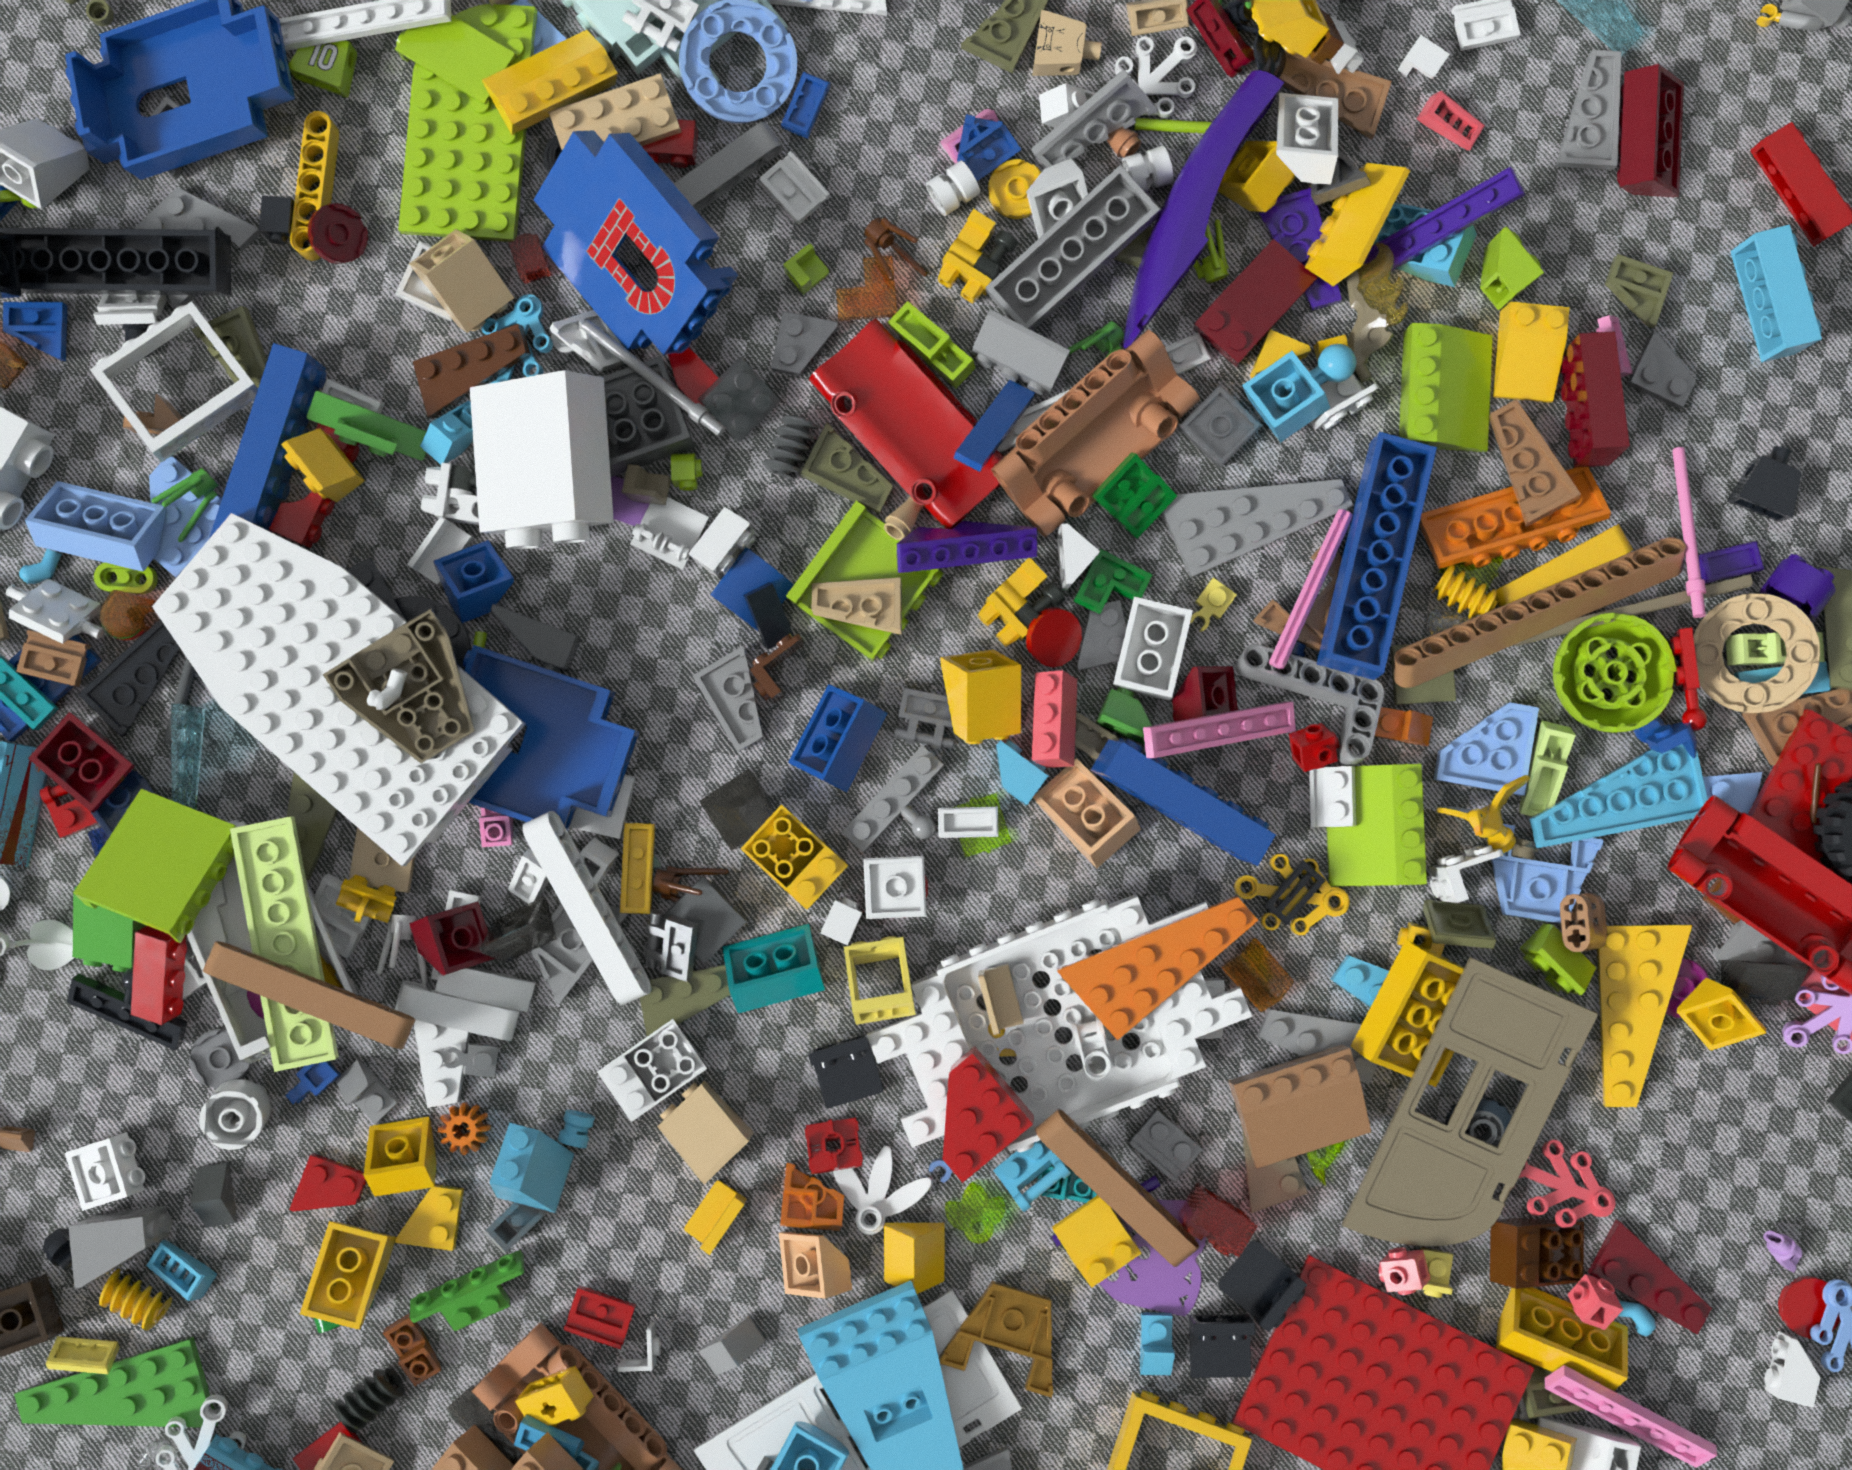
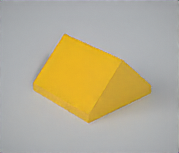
(1719, 1015)
(914, 1254)

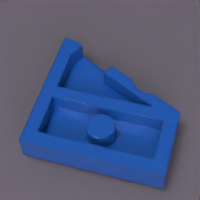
(38, 325)

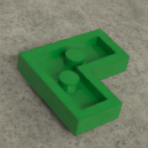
(1110, 574)

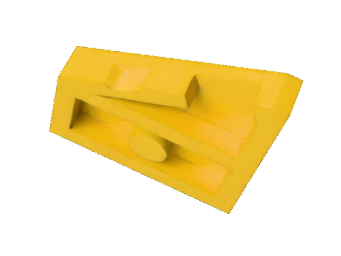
(434, 1220)

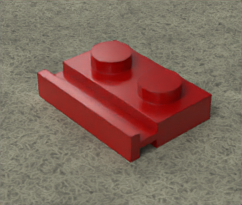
(599, 1317)

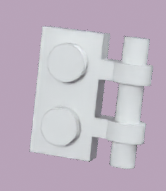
(674, 13)

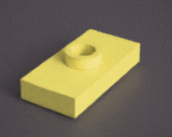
(82, 1355)

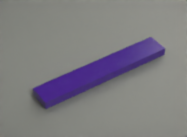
(1452, 217)

